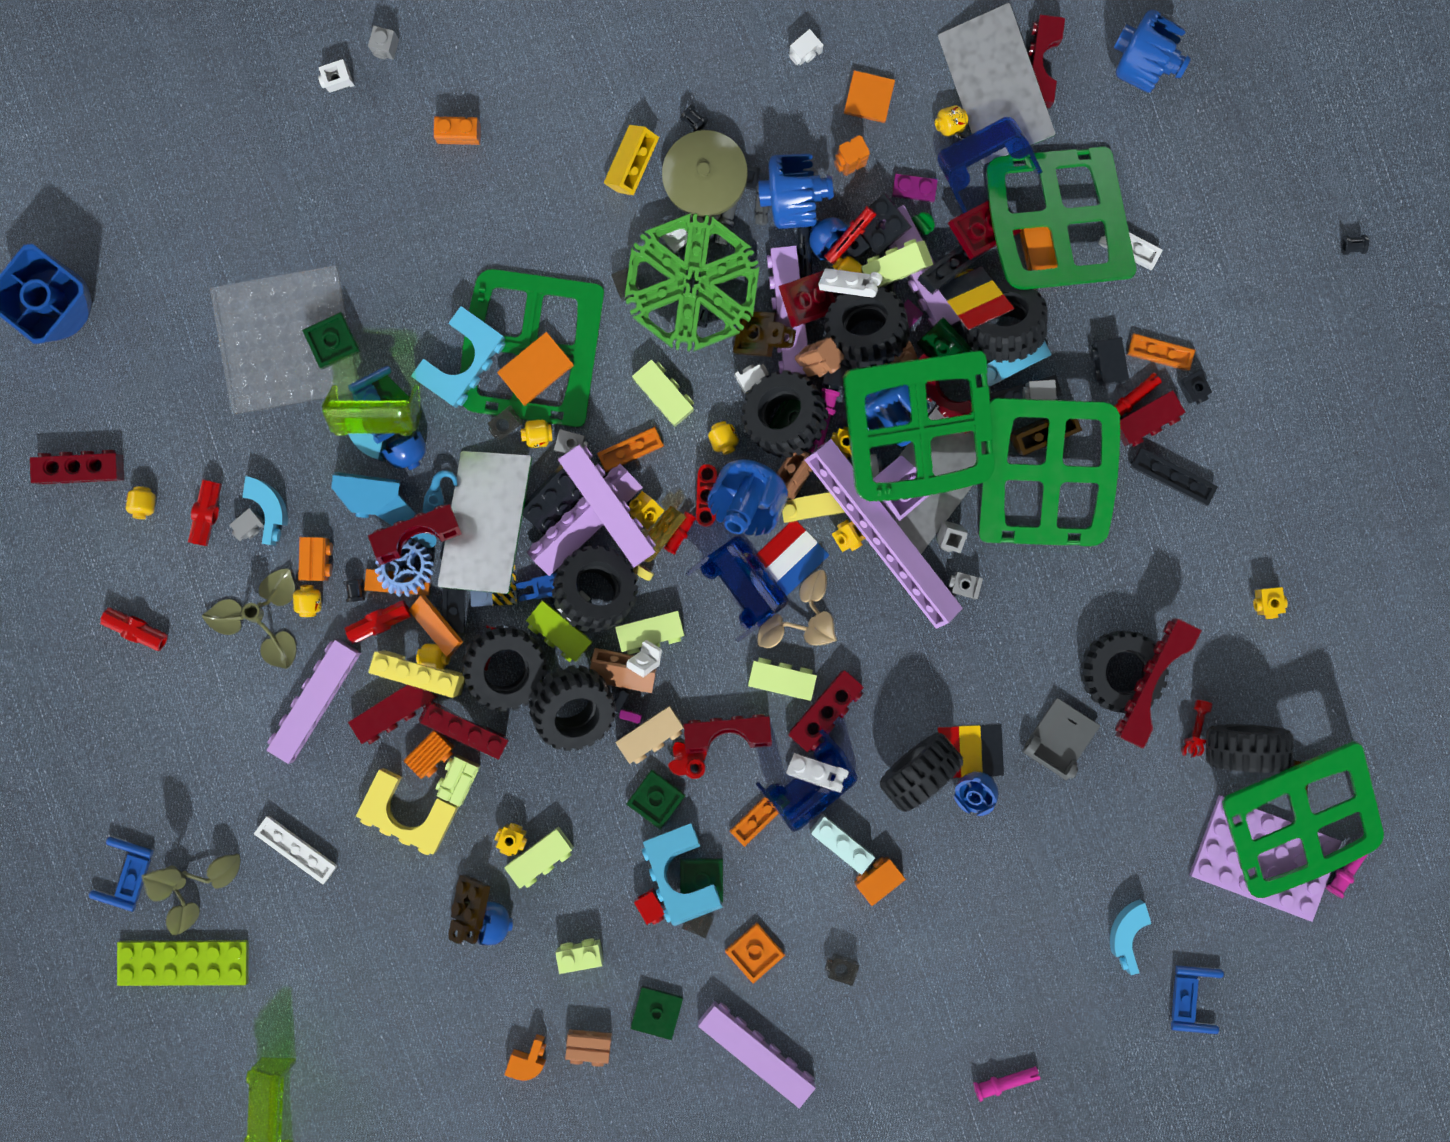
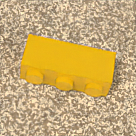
(631, 159)

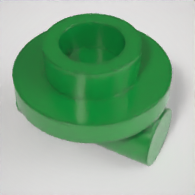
(924, 223)

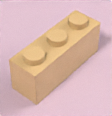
(650, 735)

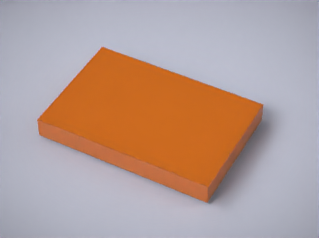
(535, 368)

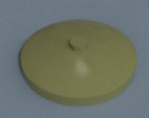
(704, 173)

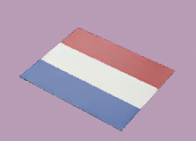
(791, 556)

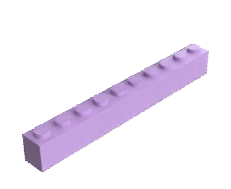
(884, 536)

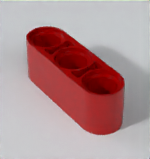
(702, 485)

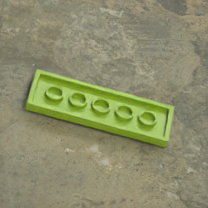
(182, 963)

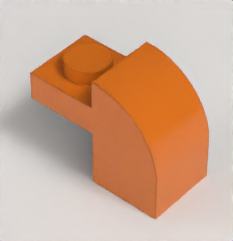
(524, 1065)

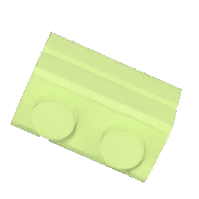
(457, 780)

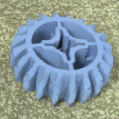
(408, 559)

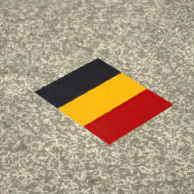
(975, 298)
(979, 746)

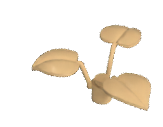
(820, 626)

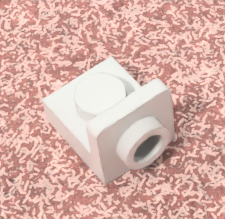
(645, 660)

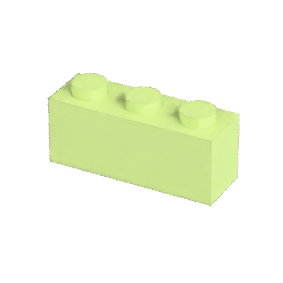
(899, 263)
(664, 392)
(652, 629)
(782, 679)
(539, 858)

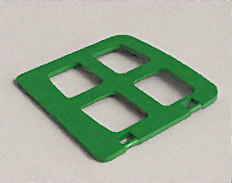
(1057, 217)
(581, 354)
(921, 428)
(1051, 472)
(1306, 824)

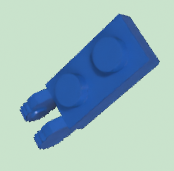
(541, 585)

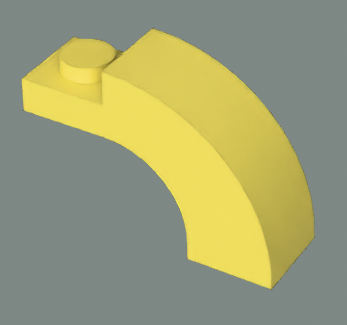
(811, 507)

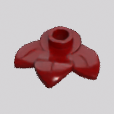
(683, 762)

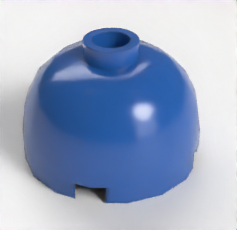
(825, 235)
(406, 451)
(976, 793)
(495, 924)

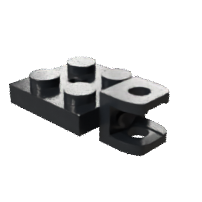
(880, 239)

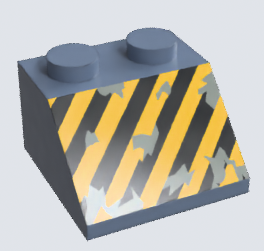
(481, 598)

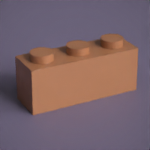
(614, 671)

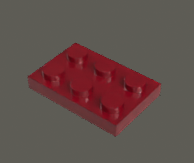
(975, 230)
(805, 300)

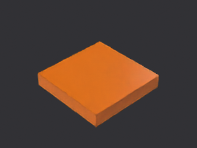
(869, 96)
(754, 952)

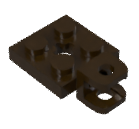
(770, 335)
(468, 916)

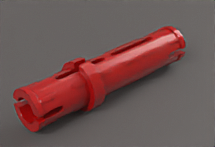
(867, 214)
(1125, 404)

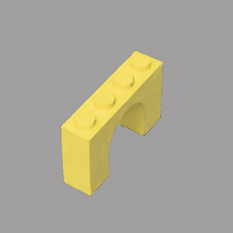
(432, 679)
(377, 811)

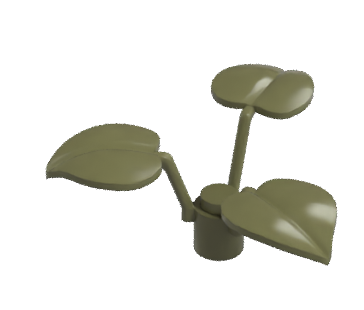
(226, 618)
(162, 882)

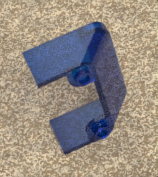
(979, 145)
(747, 582)
(802, 800)

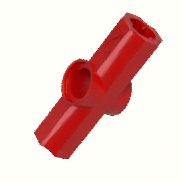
(204, 513)
(377, 622)
(133, 629)

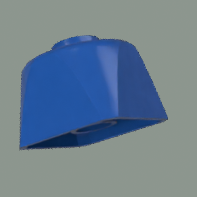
(43, 296)

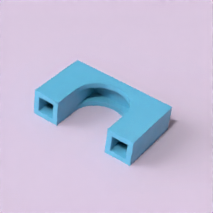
(455, 387)
(660, 853)

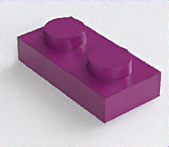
(914, 188)

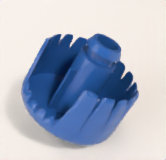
(1150, 51)
(793, 190)
(890, 407)
(748, 497)

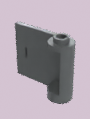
(1059, 742)

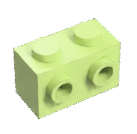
(579, 956)

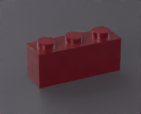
(1150, 419)

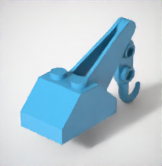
(380, 497)

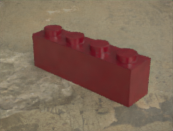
(389, 712)

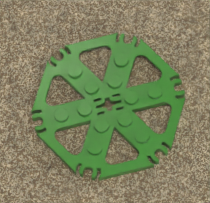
(675, 270)

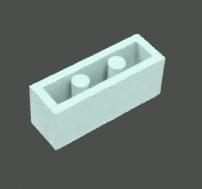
(842, 844)

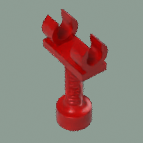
(1202, 708)

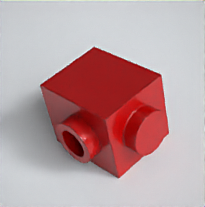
(650, 907)

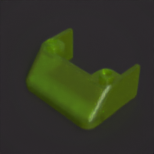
(371, 416)
(267, 1099)

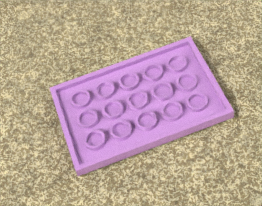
(1220, 866)

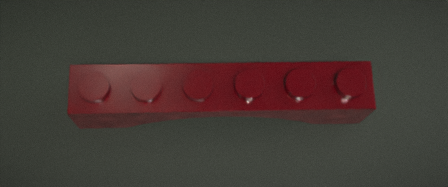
(1137, 722)

